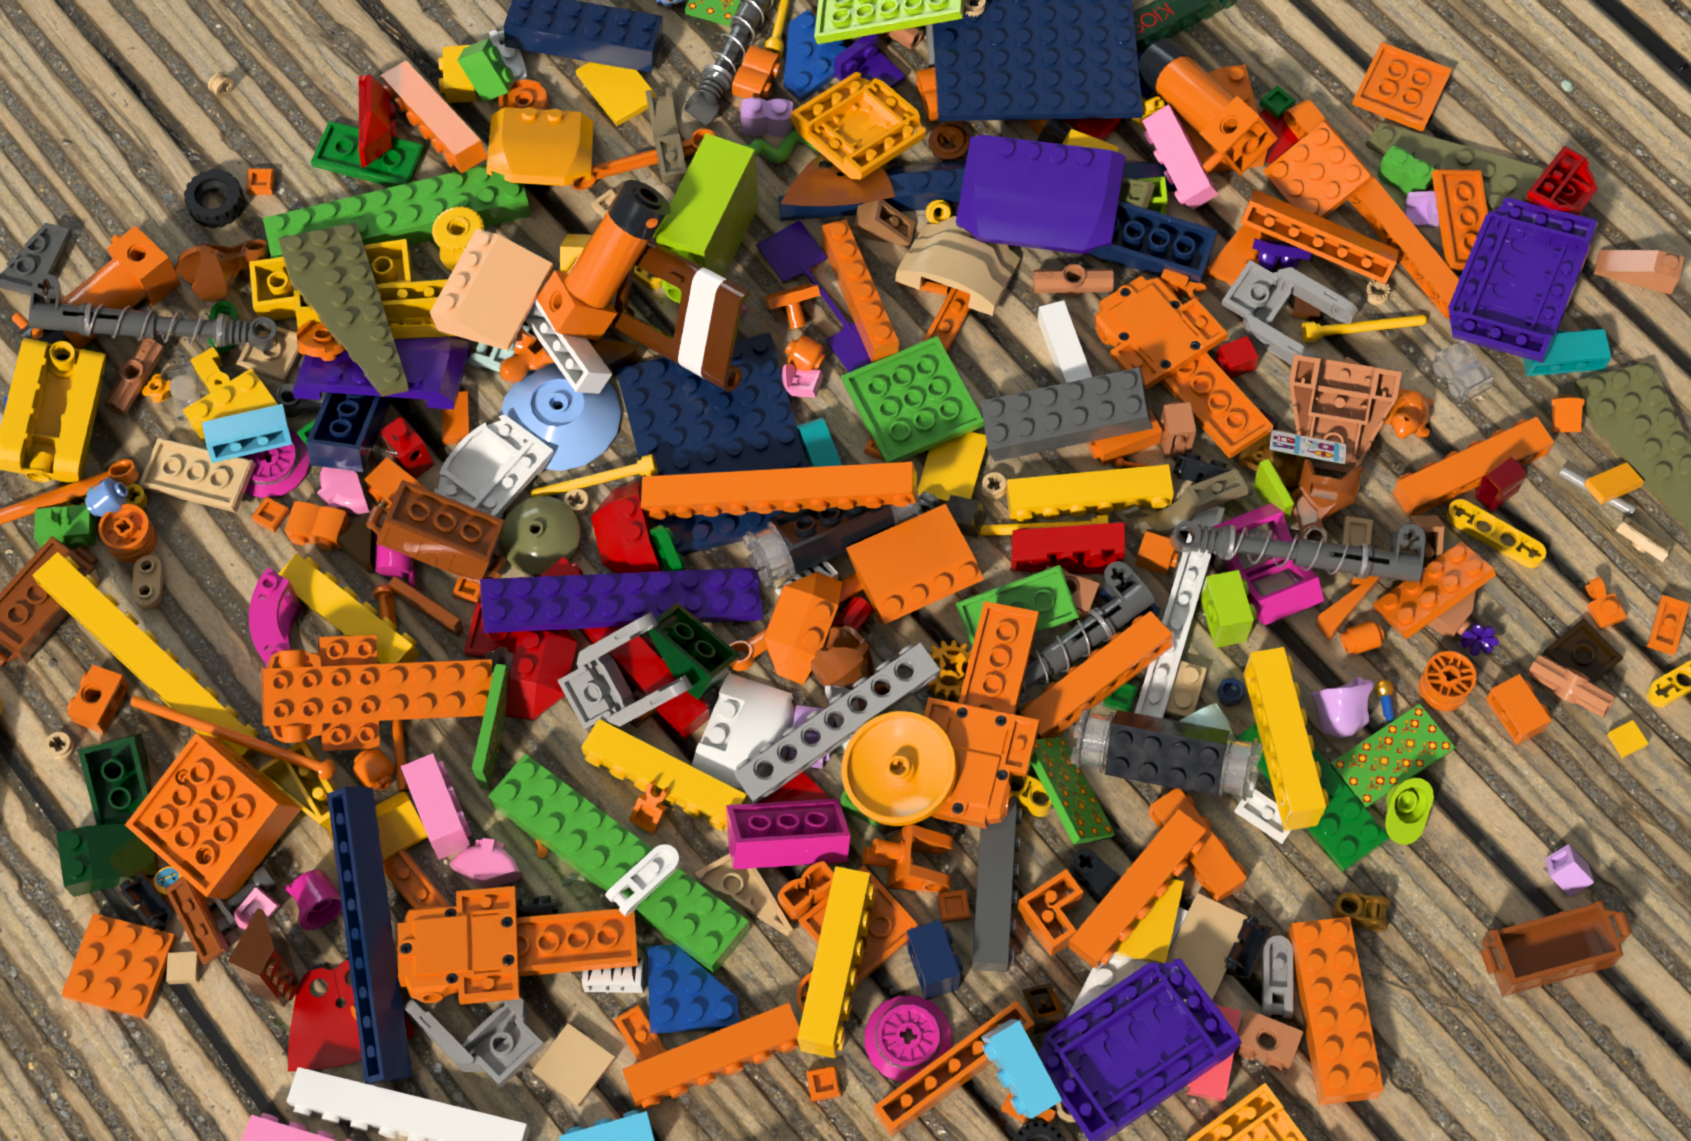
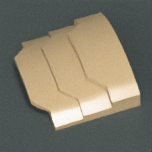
(959, 261)

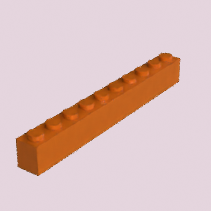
(779, 490)

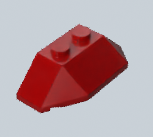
(374, 120)
(1564, 184)
(624, 532)
(537, 665)

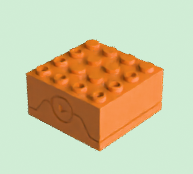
(213, 816)

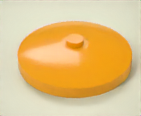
(899, 768)

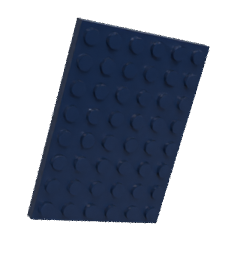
(1038, 62)
(707, 430)

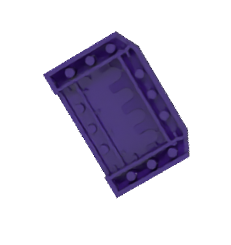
(1040, 194)
(1520, 278)
(430, 365)
(1135, 1047)

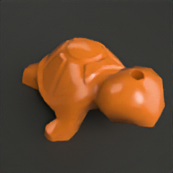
(527, 355)
(1410, 414)

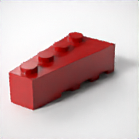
(1074, 548)

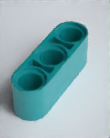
(818, 444)

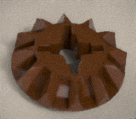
(949, 133)

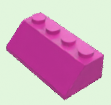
(787, 833)

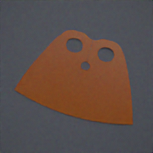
(825, 188)

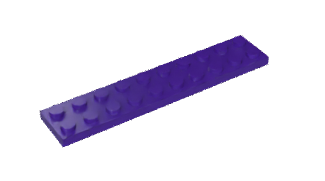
(617, 599)

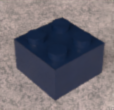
(933, 959)

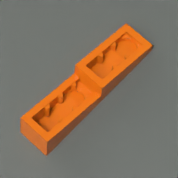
(1335, 616)

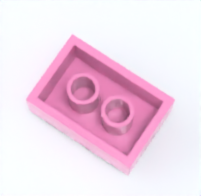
(437, 805)

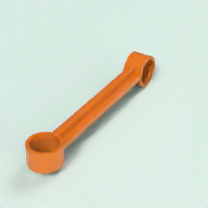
(635, 162)

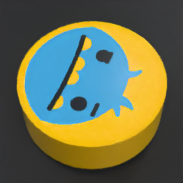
(165, 878)

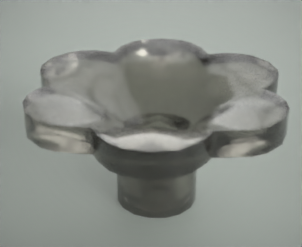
(501, 656)

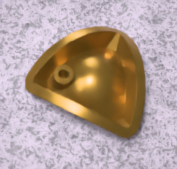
(1287, 465)

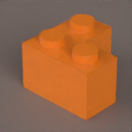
(1045, 910)

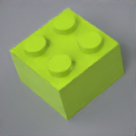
(1227, 608)

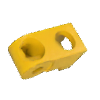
(207, 368)

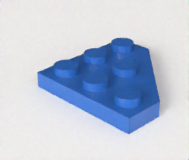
(808, 63)
(685, 994)

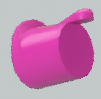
(392, 563)
(316, 899)

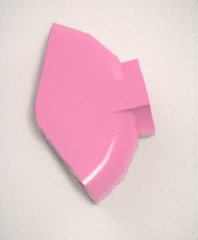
(342, 491)
(486, 864)

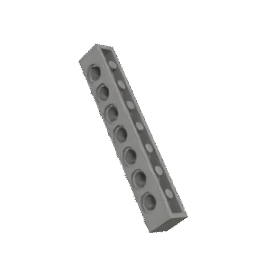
(759, 787)

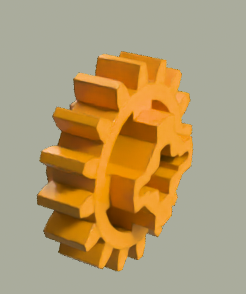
(952, 658)

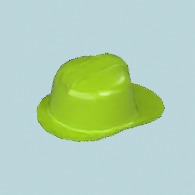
(1408, 810)

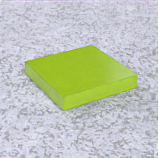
(1271, 488)

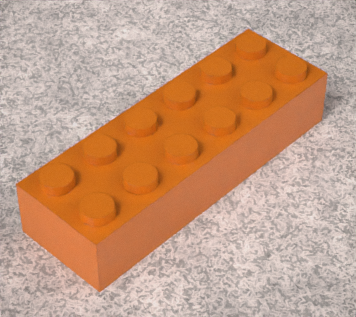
(1334, 1011)

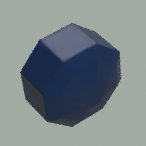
(1230, 692)

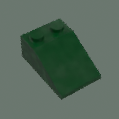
(692, 650)
(116, 777)
(102, 857)

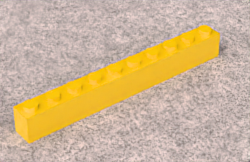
(136, 648)

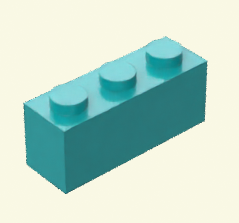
(1573, 353)

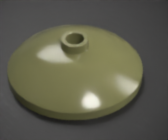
(557, 536)

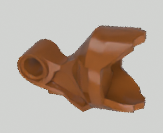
(214, 267)
(1320, 498)
(845, 661)

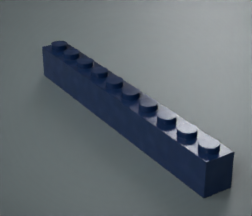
(369, 935)

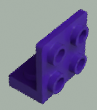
(867, 60)

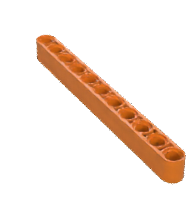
(1388, 220)

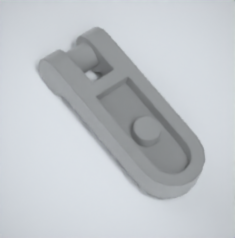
(1277, 977)

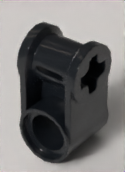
(1095, 879)

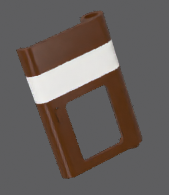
(705, 318)

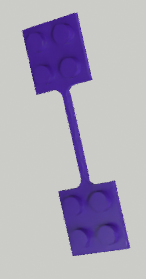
(796, 253)

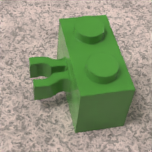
(486, 70)
(68, 524)

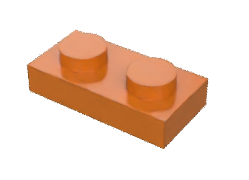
(1668, 625)

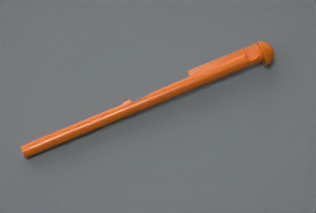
(387, 609)
(325, 769)

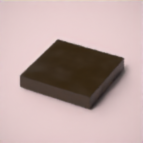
(1584, 651)

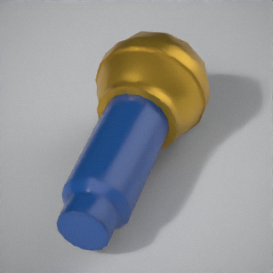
(1384, 690)

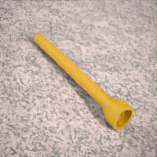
(775, 42)
(1312, 331)
(645, 466)
(1006, 529)

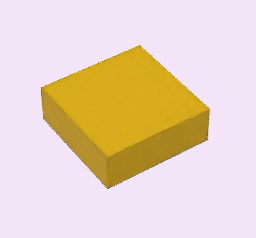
(1627, 739)

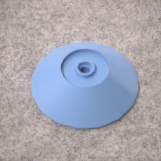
(574, 432)

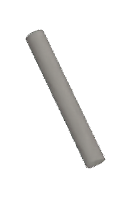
(1579, 480)

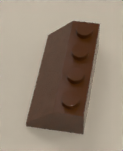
(265, 961)

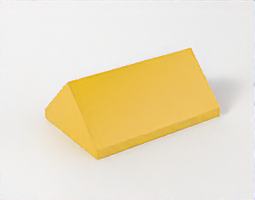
(397, 825)

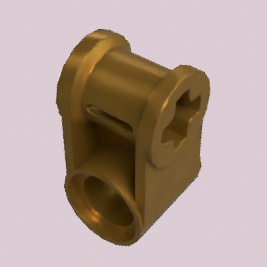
(1368, 911)

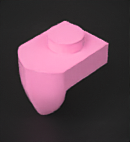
(800, 382)
(256, 899)

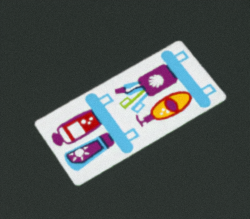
(1308, 447)

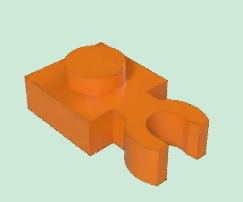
(648, 809)

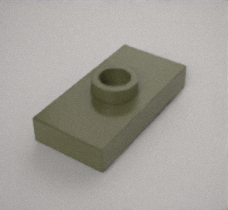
(1136, 192)

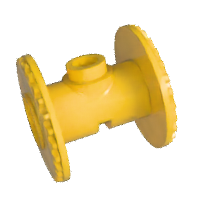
(453, 232)

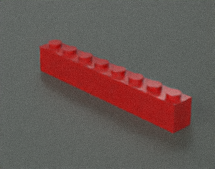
(645, 669)

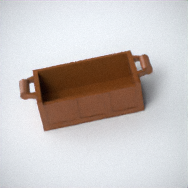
(440, 532)
(28, 610)
(1554, 948)

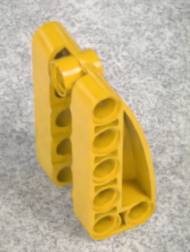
(51, 411)

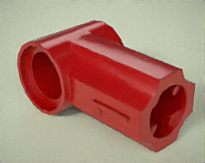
(854, 614)

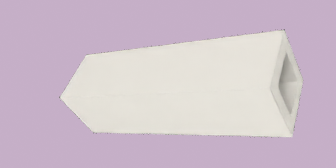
(1063, 342)

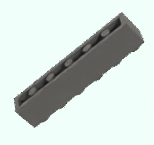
(995, 893)

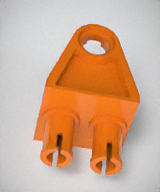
(896, 858)

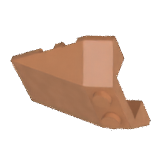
(1341, 404)

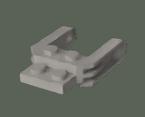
(1263, 295)
(599, 688)
(497, 1046)

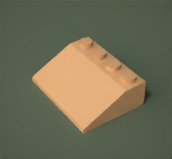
(490, 290)

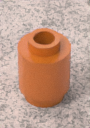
(1362, 637)

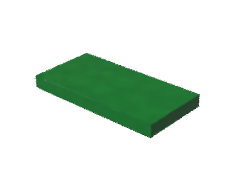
(340, 154)

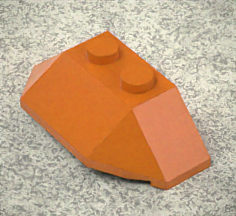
(801, 624)

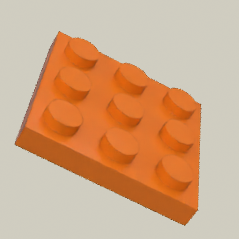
(1402, 86)
(1318, 173)
(886, 929)
(119, 966)

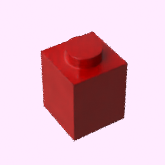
(1237, 357)

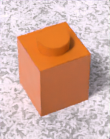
(1156, 553)

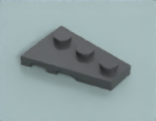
(38, 258)

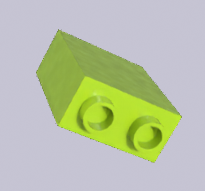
(712, 207)

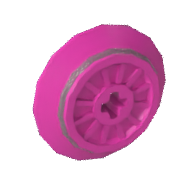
(283, 473)
(895, 1018)

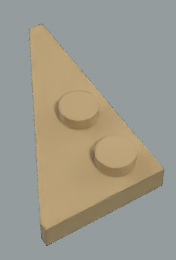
(746, 890)

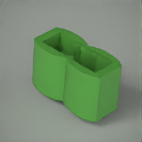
(1404, 172)

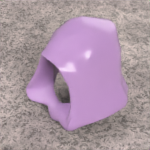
(1343, 708)

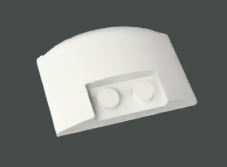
(493, 466)
(740, 725)

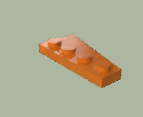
(1236, 255)

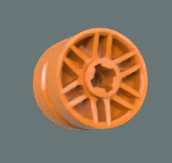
(128, 533)
(1447, 681)

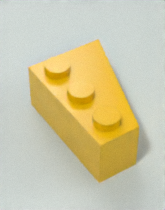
(235, 397)
(302, 784)

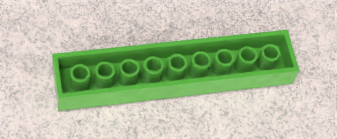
(407, 209)
(607, 851)

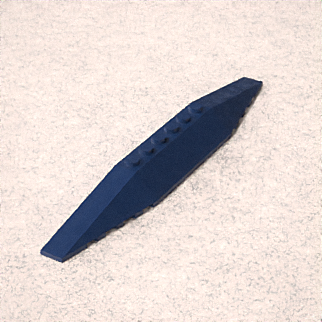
(921, 183)

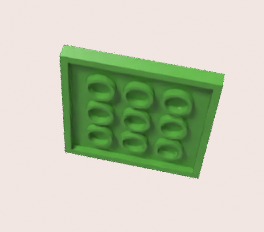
(912, 401)

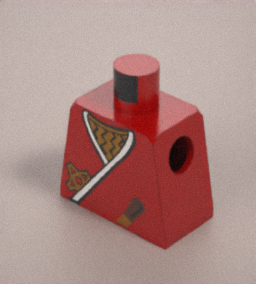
(401, 442)

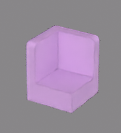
(1422, 209)
(1569, 870)

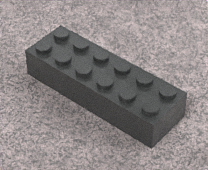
(1066, 414)

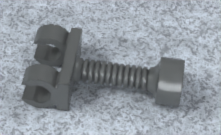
(226, 924)

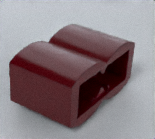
(1500, 484)

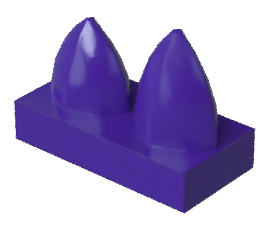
(1272, 250)

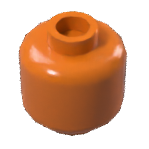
(805, 354)
(373, 769)

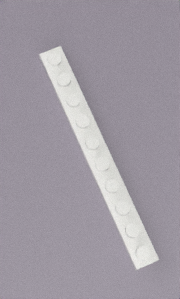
(1178, 621)

